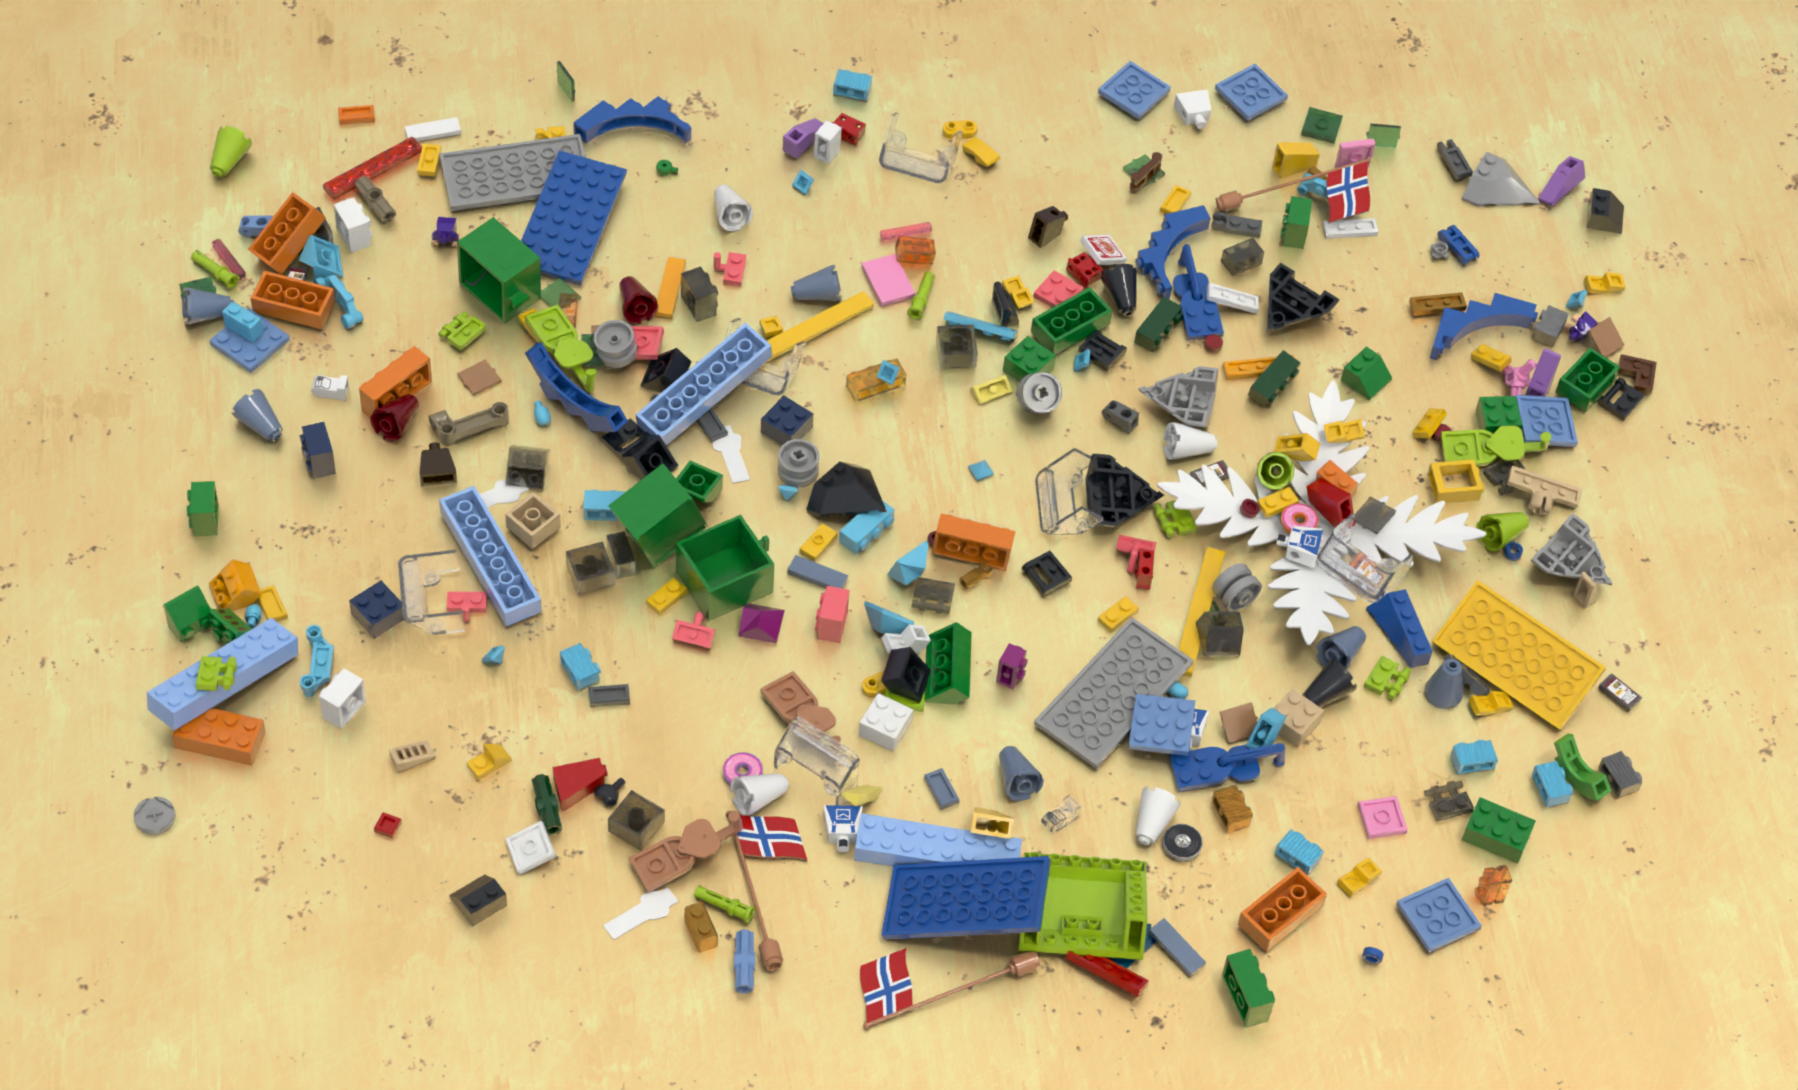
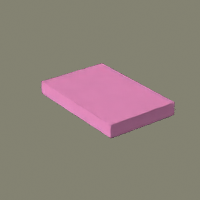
(888, 280)

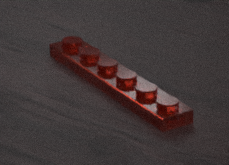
(373, 167)

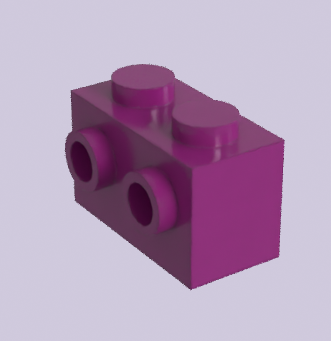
(1012, 666)

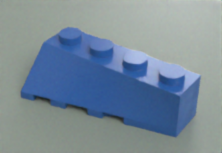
(1402, 626)

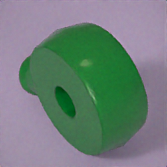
(665, 167)

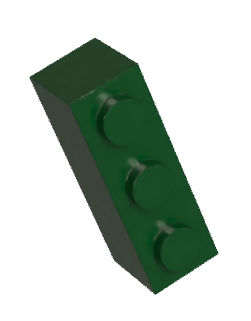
(1158, 324)
(1274, 379)

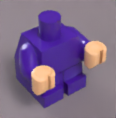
(445, 231)
(1581, 329)

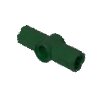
(546, 803)

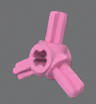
(1518, 377)

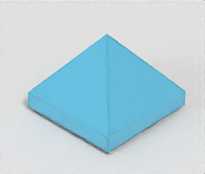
(803, 182)
(1577, 299)
(1082, 360)
(888, 372)
(981, 470)
(788, 491)
(495, 655)

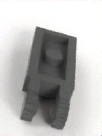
(1455, 160)
(1237, 225)
(1471, 678)

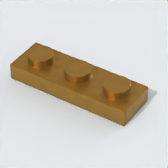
(1436, 303)

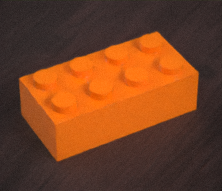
(286, 233)
(293, 300)
(401, 377)
(973, 541)
(222, 736)
(1282, 909)

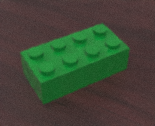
(1071, 321)

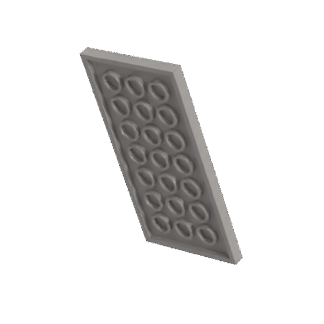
(503, 171)
(1099, 703)

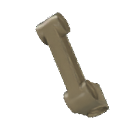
(451, 431)

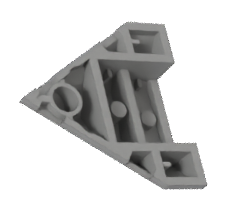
(1497, 184)
(1187, 395)
(1572, 553)

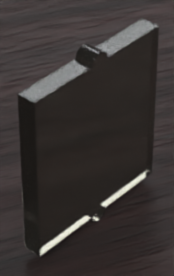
(1374, 515)

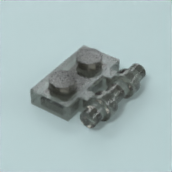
(1498, 474)
(933, 590)
(1450, 806)

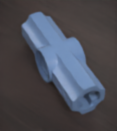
(744, 961)

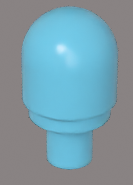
(541, 414)
(253, 615)
(1178, 691)

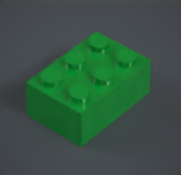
(1587, 379)
(1498, 830)
(1248, 988)

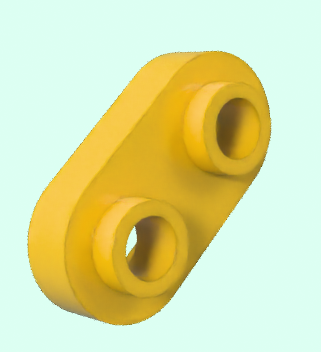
(967, 126)
(879, 687)

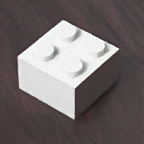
(353, 224)
(342, 698)
(885, 722)

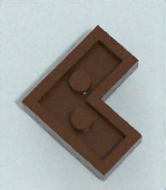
(1642, 369)

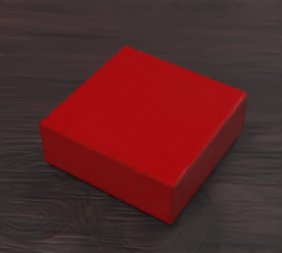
(387, 825)

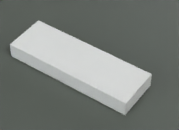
(433, 129)
(1350, 228)
(1232, 298)

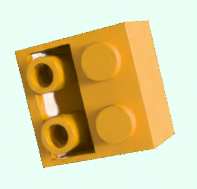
(235, 586)

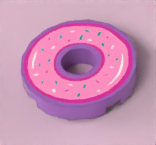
(739, 761)

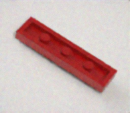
(1110, 971)

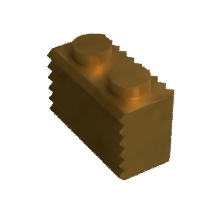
(1232, 808)
(700, 927)

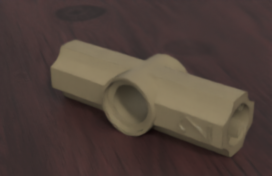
(375, 199)

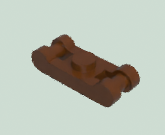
(1146, 172)

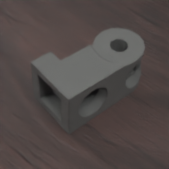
(1121, 416)

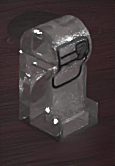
(1061, 815)

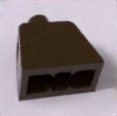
(1047, 225)
(437, 466)

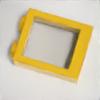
(1459, 494)

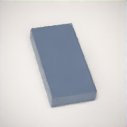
(941, 789)

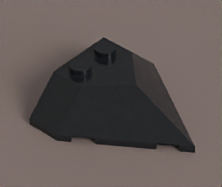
(1292, 301)
(1116, 490)
(845, 491)

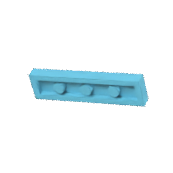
(988, 328)

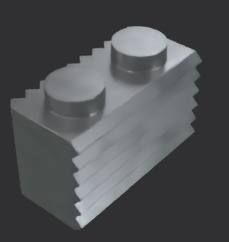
(1550, 325)
(1620, 774)

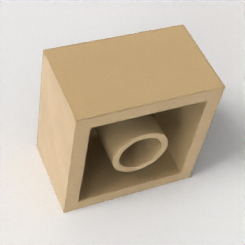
(532, 520)
(1301, 717)

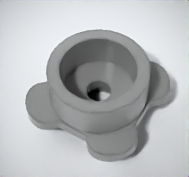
(1439, 250)

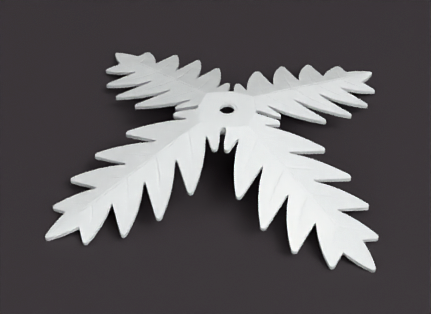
(1314, 584)

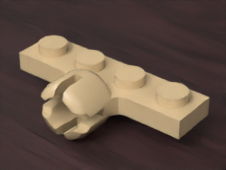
(1543, 490)

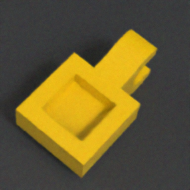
(551, 132)

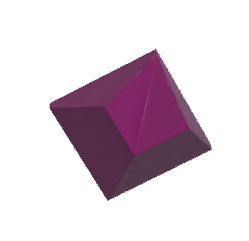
(761, 622)

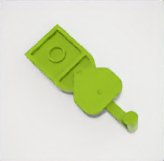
(561, 339)
(1485, 446)

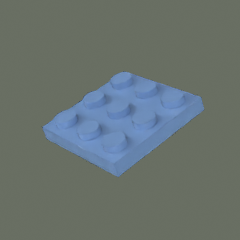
(1134, 90)
(1251, 92)
(247, 353)
(1547, 415)
(1162, 724)
(1438, 915)

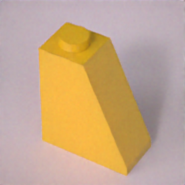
(1294, 158)
(991, 823)

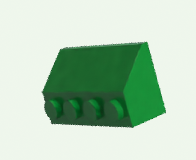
(950, 663)

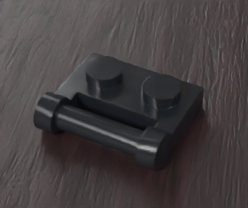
(1099, 352)
(1625, 403)
(627, 433)
(1051, 569)

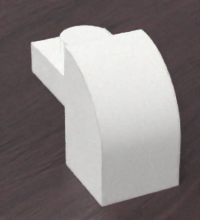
(912, 636)

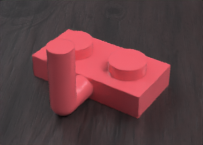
(733, 269)
(1130, 544)
(466, 602)
(694, 633)

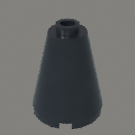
(1122, 287)
(1330, 684)

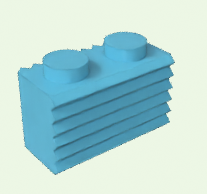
(852, 84)
(243, 322)
(580, 666)
(1266, 729)
(1474, 756)
(1552, 784)
(1299, 851)

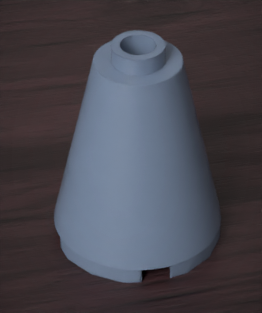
(820, 285)
(203, 305)
(258, 415)
(1341, 646)
(1446, 685)
(1019, 774)

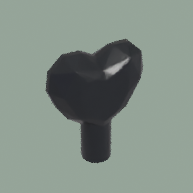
(609, 792)

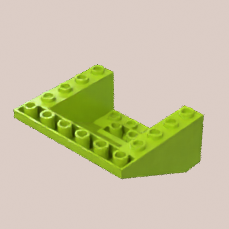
(1092, 908)

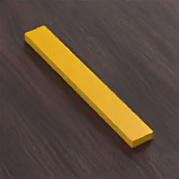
(820, 323)
(1201, 603)

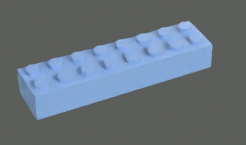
(704, 384)
(490, 556)
(256, 655)
(909, 842)

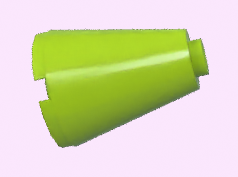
(228, 150)
(1275, 470)
(1501, 528)

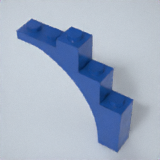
(630, 114)
(1175, 229)
(557, 386)

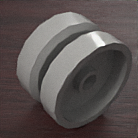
(615, 343)
(1042, 402)
(798, 463)
(1236, 587)

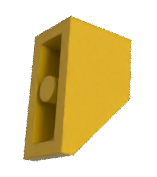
(1298, 446)

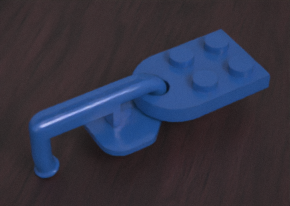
(1199, 314)
(1240, 763)

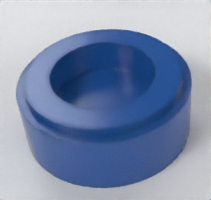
(1373, 955)

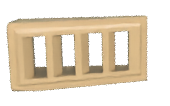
(1586, 591)
(403, 764)

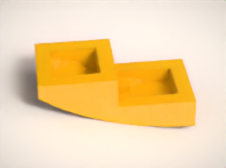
(983, 152)
(1607, 284)
(1019, 294)
(1344, 432)
(1493, 703)
(1359, 877)

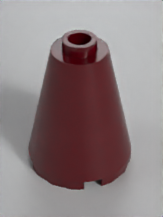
(636, 301)
(394, 417)

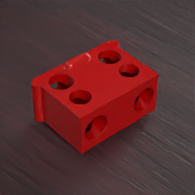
(850, 128)
(1084, 270)
(1144, 569)

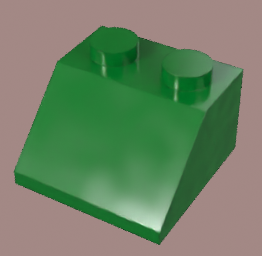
(1366, 373)
(700, 482)
(188, 614)

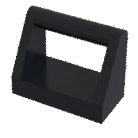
(1004, 306)

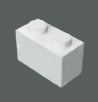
(827, 142)

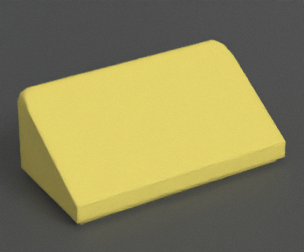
(991, 389)
(862, 794)

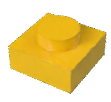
(771, 326)

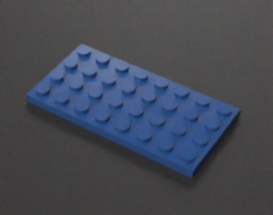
(572, 215)
(966, 898)

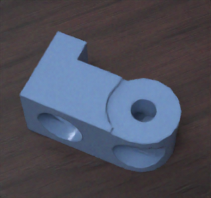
(253, 225)

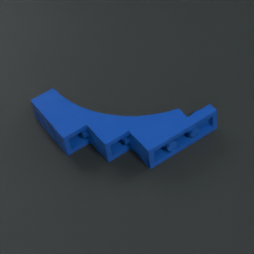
(1503, 311)

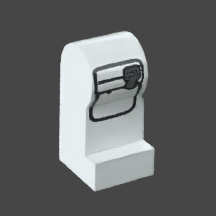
(330, 387)

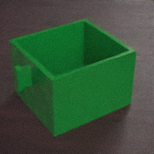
(512, 268)
(658, 515)
(725, 567)

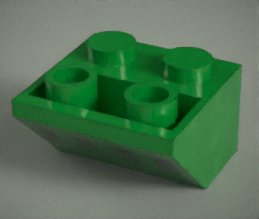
(227, 625)

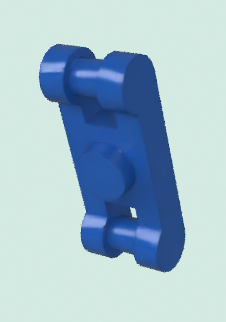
(1458, 244)

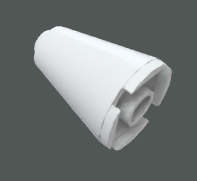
(731, 208)
(1187, 441)
(757, 791)
(1154, 814)

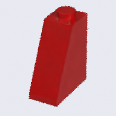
(1330, 501)
(578, 780)

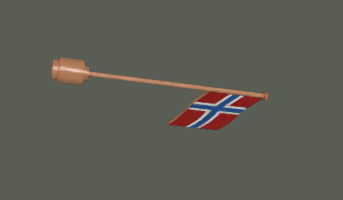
(1346, 191)
(768, 839)
(889, 987)

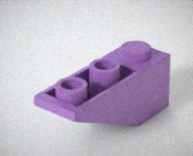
(800, 137)
(1563, 180)
(1544, 374)

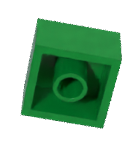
(1296, 222)
(1028, 358)
(1497, 412)
(203, 508)

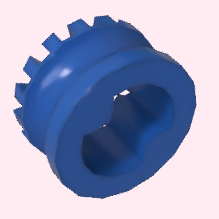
(1515, 546)

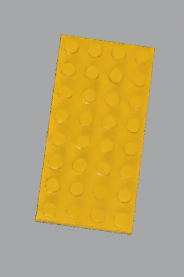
(1519, 655)

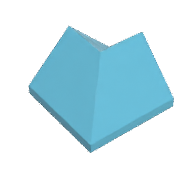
(322, 256)
(910, 565)
(885, 620)

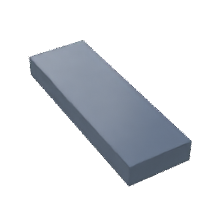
(816, 573)
(1177, 947)

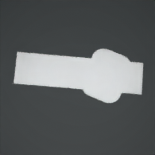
(730, 449)
(502, 494)
(652, 906)

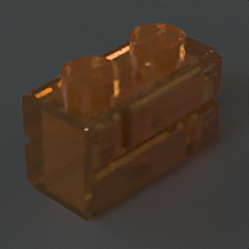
(915, 250)
(1493, 885)

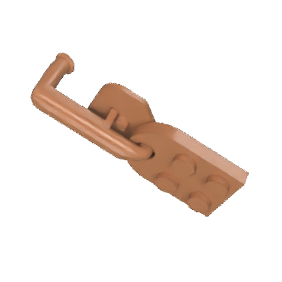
(794, 699)
(663, 864)

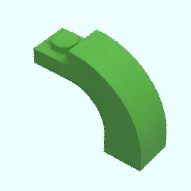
(1577, 772)

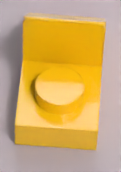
(488, 761)

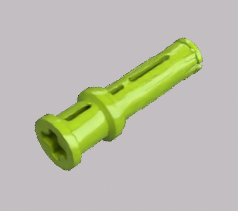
(220, 272)
(919, 301)
(733, 907)

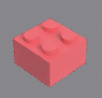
(832, 614)

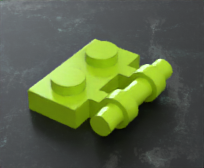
(465, 333)
(1181, 519)
(210, 670)
(1381, 676)

